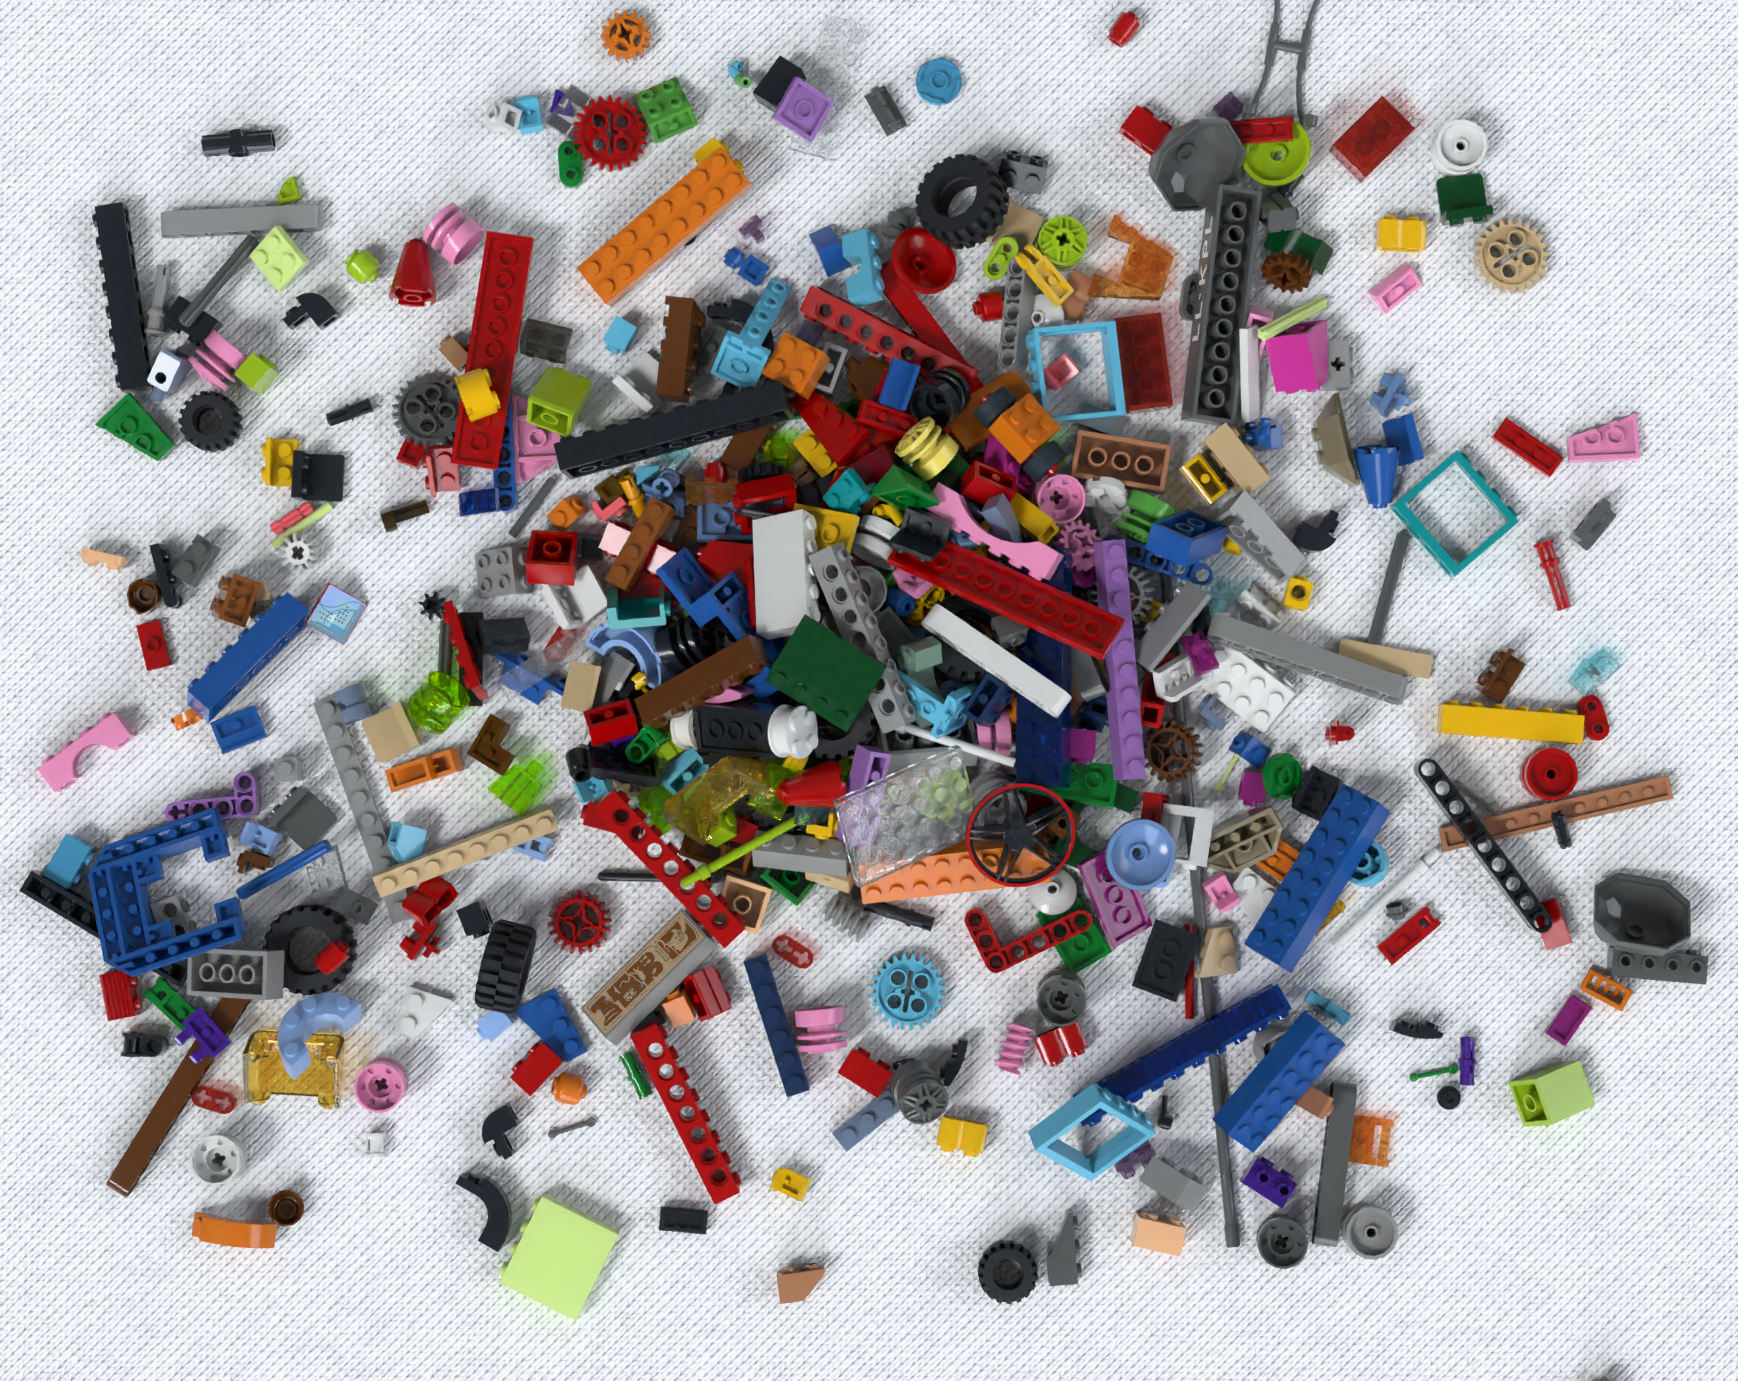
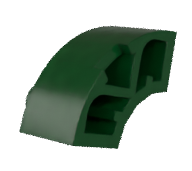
(1310, 248)

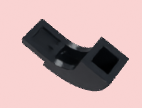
(738, 312)
(497, 1206)

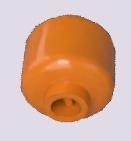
(568, 1088)

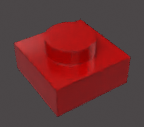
(411, 455)

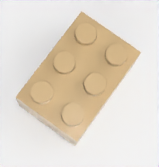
(1234, 459)

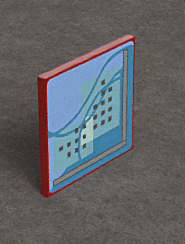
(335, 613)

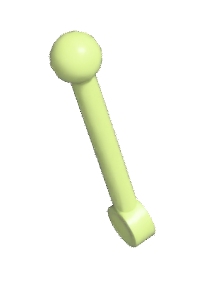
(1219, 786)

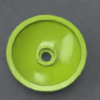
(1268, 171)

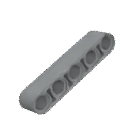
(1012, 326)

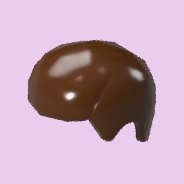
(144, 596)
(286, 1208)

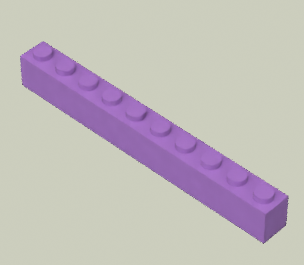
(1120, 662)

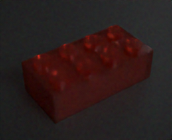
(1143, 363)

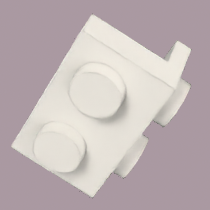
(1176, 679)

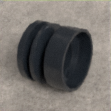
(940, 396)
(684, 644)

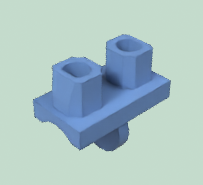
(1395, 386)

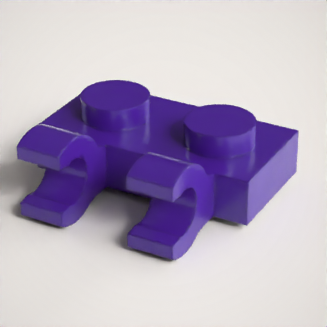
(206, 1032)

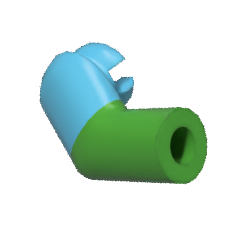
(739, 79)

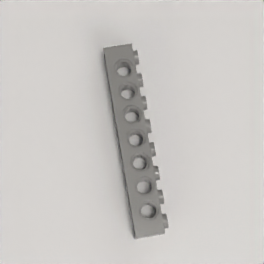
(853, 628)

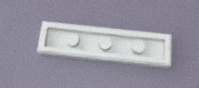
(1249, 373)

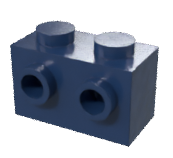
(988, 701)

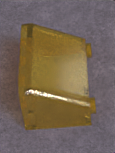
(698, 804)
(267, 1076)

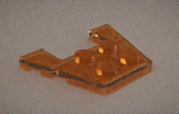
(1142, 271)

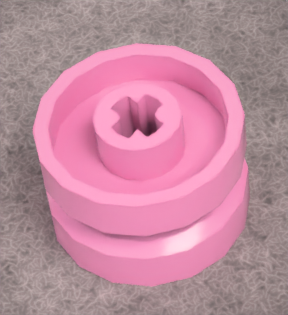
(997, 736)

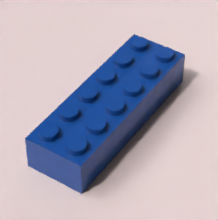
(247, 656)
(1278, 1081)

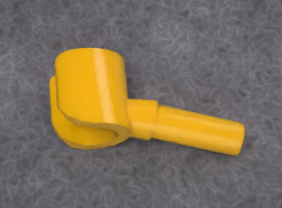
(640, 681)

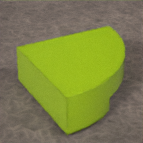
(289, 192)

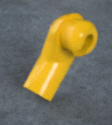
(887, 511)

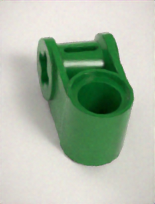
(649, 741)

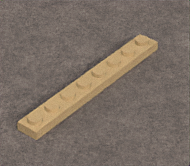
(465, 851)

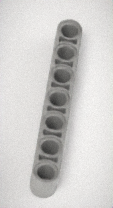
(240, 221)

